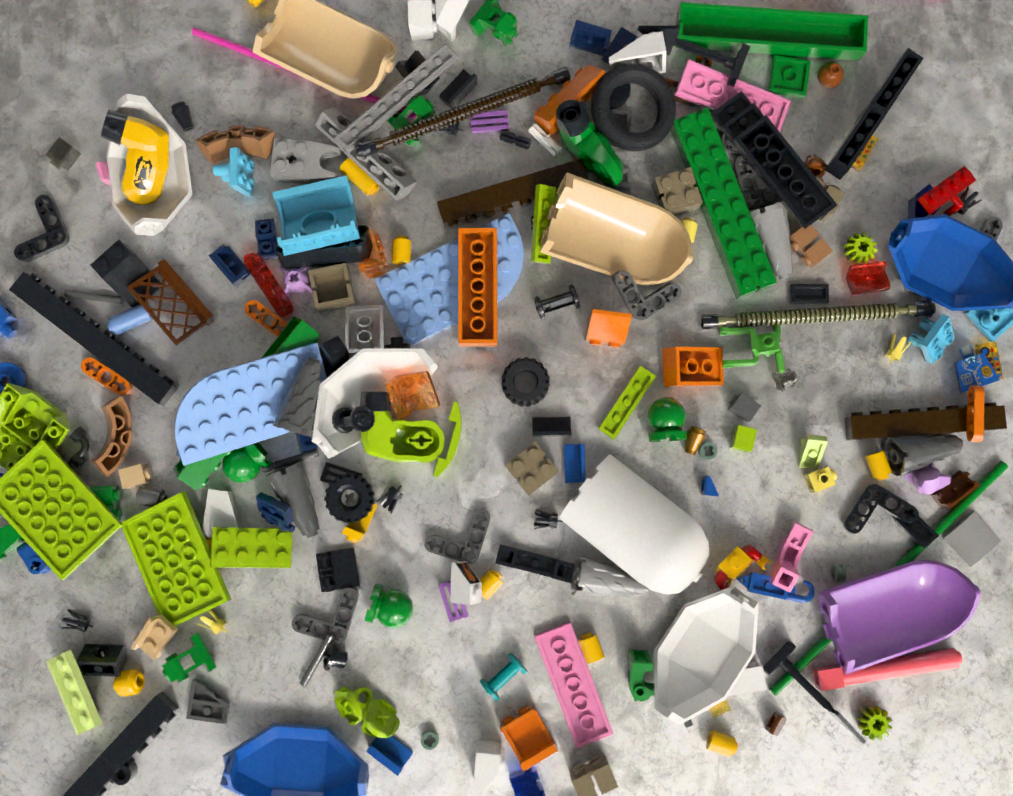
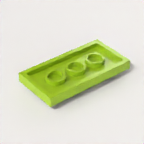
(250, 548)

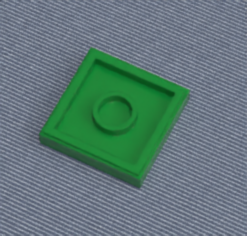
(789, 76)

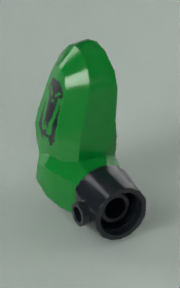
(585, 142)

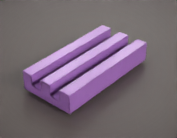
(493, 114)
(458, 616)

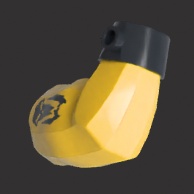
(146, 156)

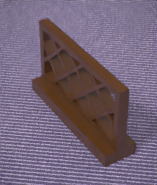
(183, 291)

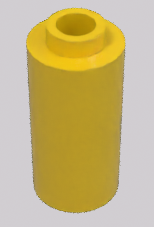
(359, 177)

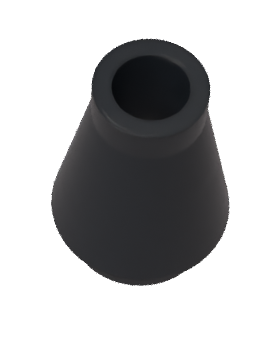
(182, 115)

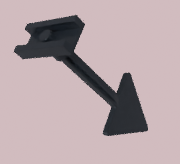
(670, 37)
(781, 660)

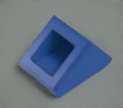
(708, 487)

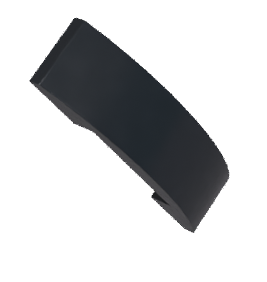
(535, 563)

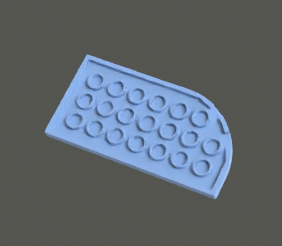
(425, 292)
(238, 404)

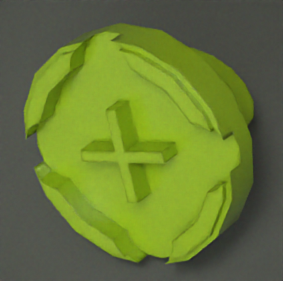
(349, 704)
(379, 719)

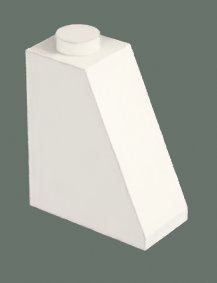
(220, 510)

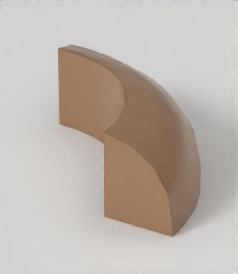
(252, 141)
(118, 436)

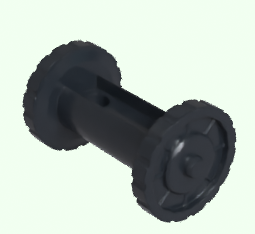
(557, 302)
(360, 419)

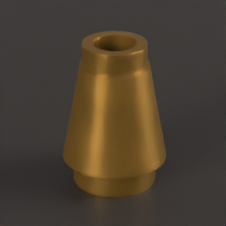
(694, 439)

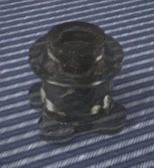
(784, 379)

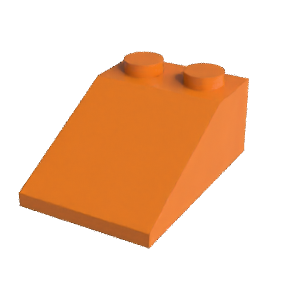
(607, 328)
(693, 366)

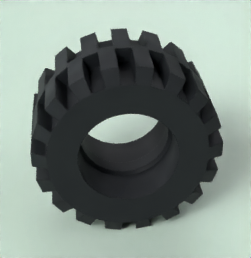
(533, 367)

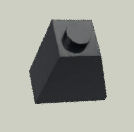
(333, 355)

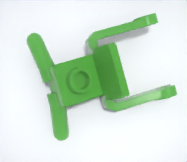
(761, 344)

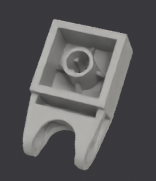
(308, 163)

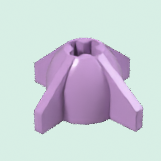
(296, 280)
(928, 479)

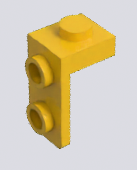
(357, 530)

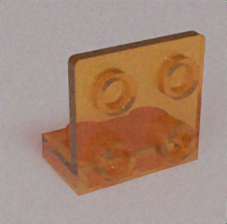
(372, 268)
(412, 393)

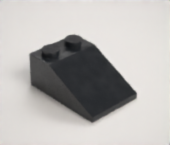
(122, 267)

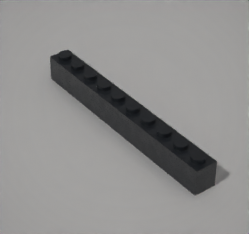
(94, 339)

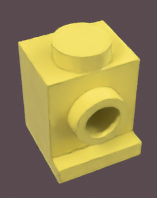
(814, 482)

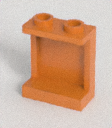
(528, 737)

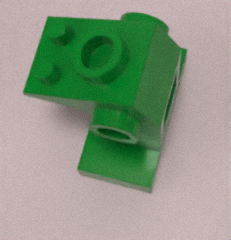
(503, 29)
(421, 107)
(638, 664)
(173, 669)

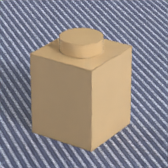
(135, 476)

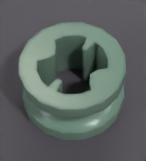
(713, 449)
(838, 573)
(434, 744)

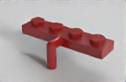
(947, 191)

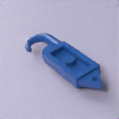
(762, 585)

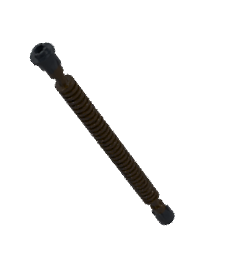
(462, 112)

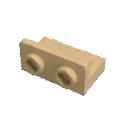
(154, 636)

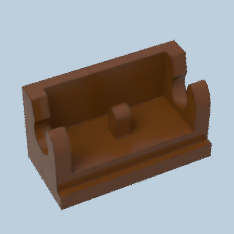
(958, 489)

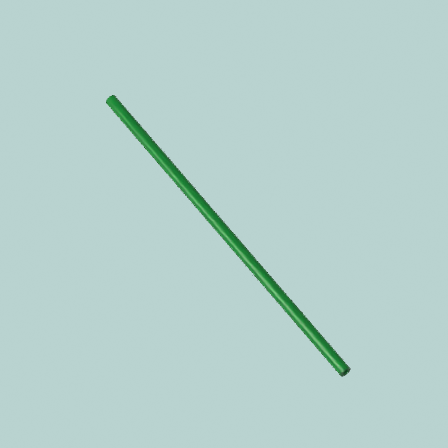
(910, 556)

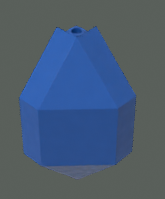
(952, 263)
(295, 763)

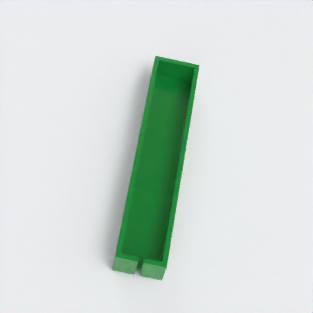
(774, 31)
(723, 204)
(294, 335)

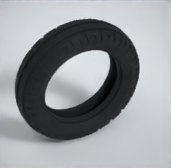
(661, 93)

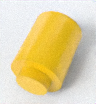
(401, 250)
(878, 465)
(490, 583)
(591, 647)
(721, 743)

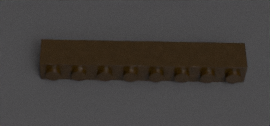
(504, 195)
(919, 422)

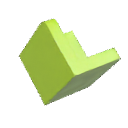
(743, 438)

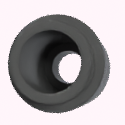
(150, 496)

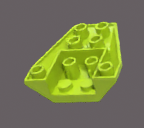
(25, 421)

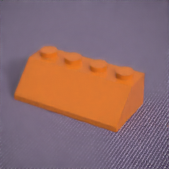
(578, 89)

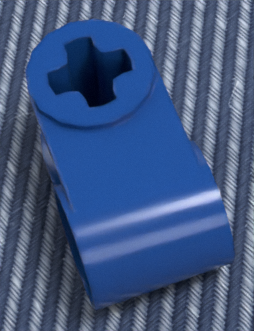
(32, 559)

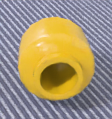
(129, 682)

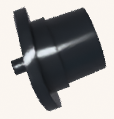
(334, 658)

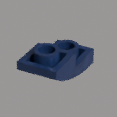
(620, 41)
(266, 238)

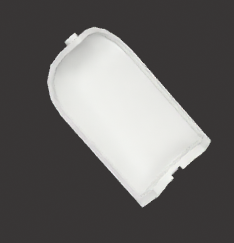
(638, 528)

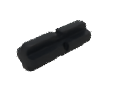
(519, 140)

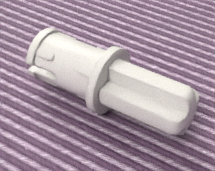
(545, 139)

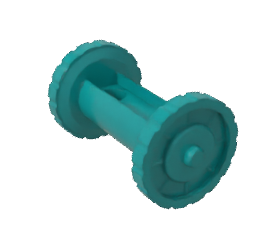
(503, 676)

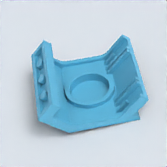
(316, 215)

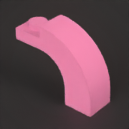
(785, 564)

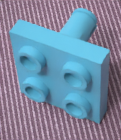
(237, 172)
(991, 321)
(938, 337)

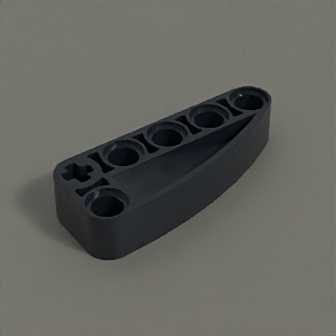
(345, 252)

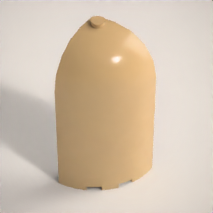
(327, 47)
(615, 233)

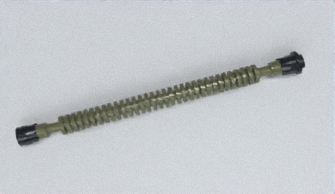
(860, 312)

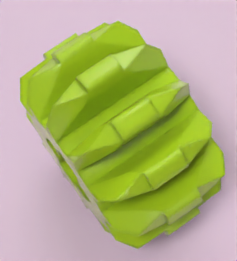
(863, 255)
(869, 719)

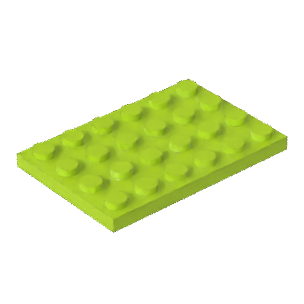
(54, 510)
(175, 560)

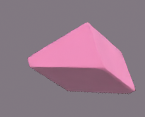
(102, 168)

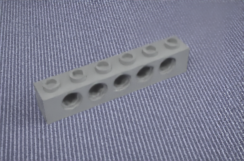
(378, 166)

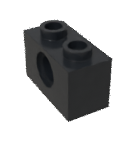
(102, 660)

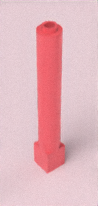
(833, 676)

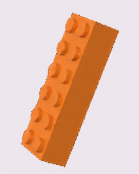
(477, 287)

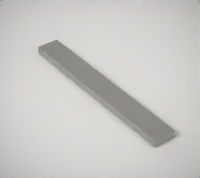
(396, 98)

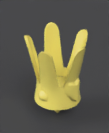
(896, 354)
(217, 626)

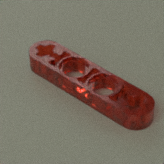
(257, 267)

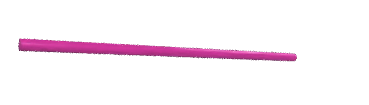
(247, 51)

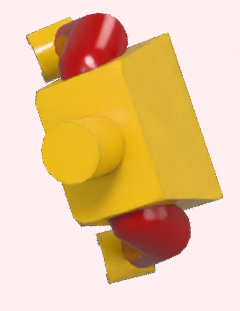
(736, 564)

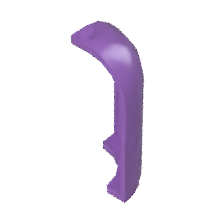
(896, 612)

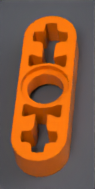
(261, 308)
(98, 376)
(975, 413)

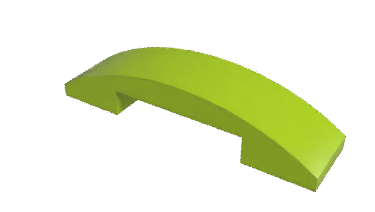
(443, 464)

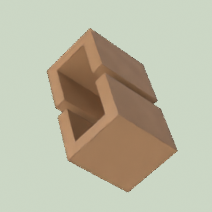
(815, 253)

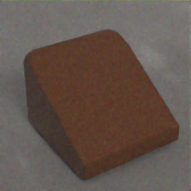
(775, 724)

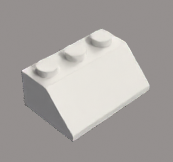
(421, 19)
(487, 764)

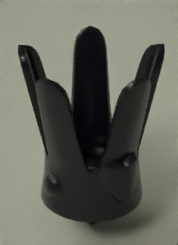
(452, 131)
(969, 202)
(391, 498)
(548, 520)
(81, 624)

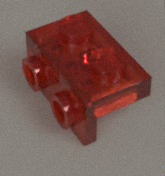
(867, 278)

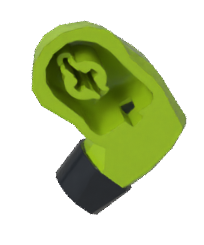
(398, 438)

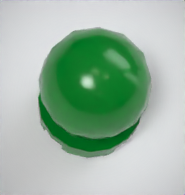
(666, 419)
(245, 463)
(390, 607)

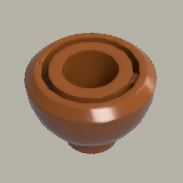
(830, 74)
(816, 165)

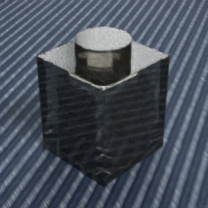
(63, 154)

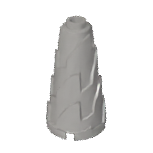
(774, 235)
(603, 581)

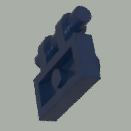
(275, 512)

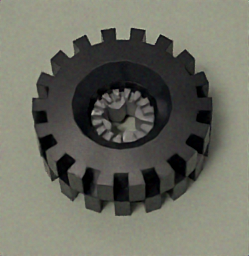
(337, 498)

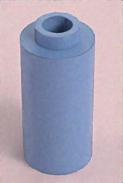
(128, 320)

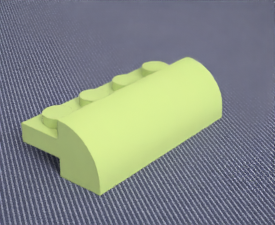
(74, 692)

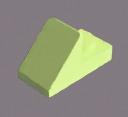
(811, 451)

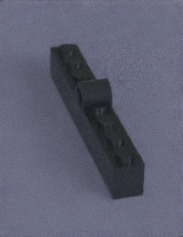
(873, 114)
(120, 752)

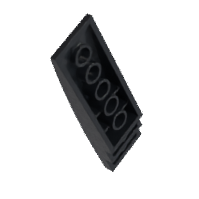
(773, 159)

